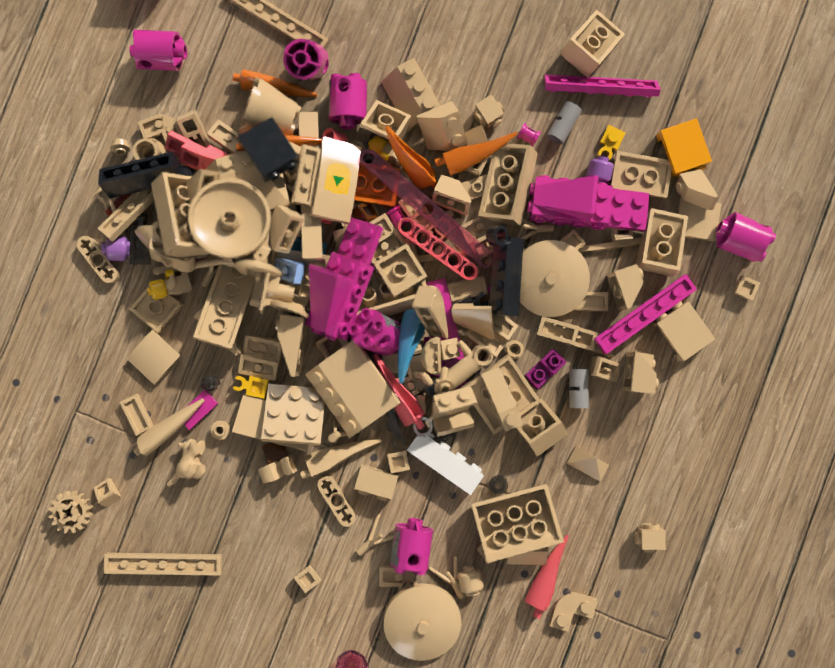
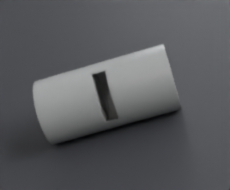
(564, 123)
(578, 388)

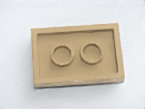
(641, 174)

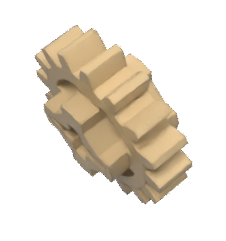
(62, 511)

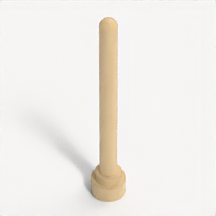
(201, 264)

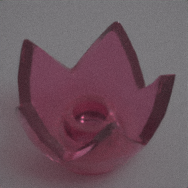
(351, 656)

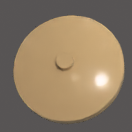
(229, 218)
(553, 278)
(422, 622)

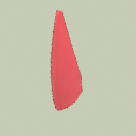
(409, 408)
(543, 586)

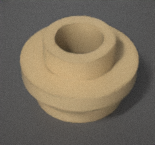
(120, 146)
(520, 349)
(226, 430)

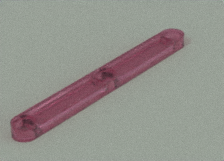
(416, 199)

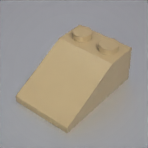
(591, 43)
(662, 243)
(292, 337)

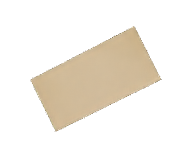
(250, 421)

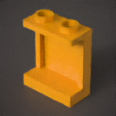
(685, 147)

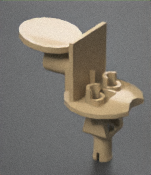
(274, 294)

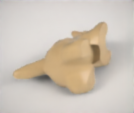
(190, 463)

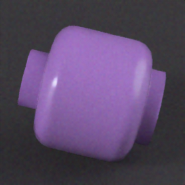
(601, 168)
(116, 250)

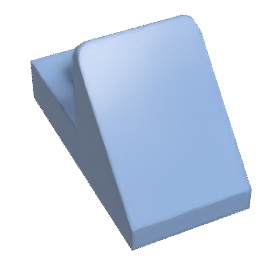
(292, 270)

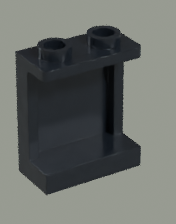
(269, 149)

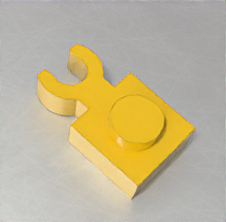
(611, 141)
(255, 386)

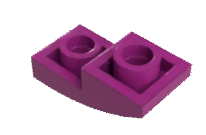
(544, 369)

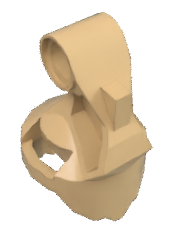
(154, 243)

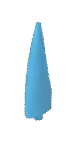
(409, 338)

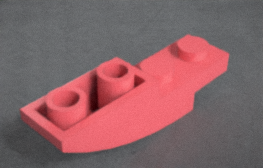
(191, 153)

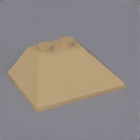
(242, 167)

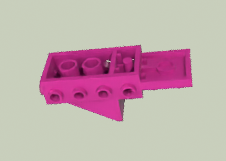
(587, 204)
(342, 285)

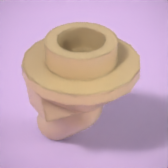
(443, 384)

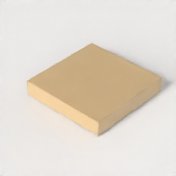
(156, 312)

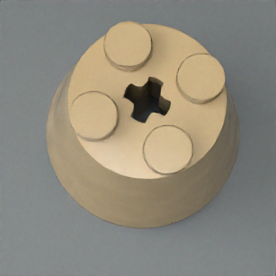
(269, 102)

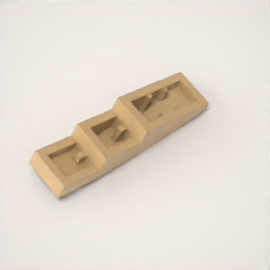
(570, 335)

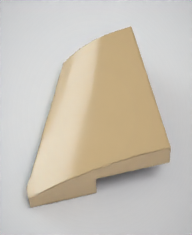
(474, 318)

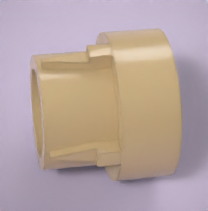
(145, 146)

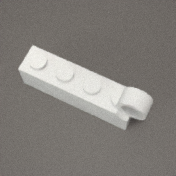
(444, 461)

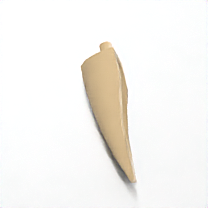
(164, 430)
(328, 458)

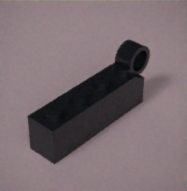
(139, 174)
(505, 271)

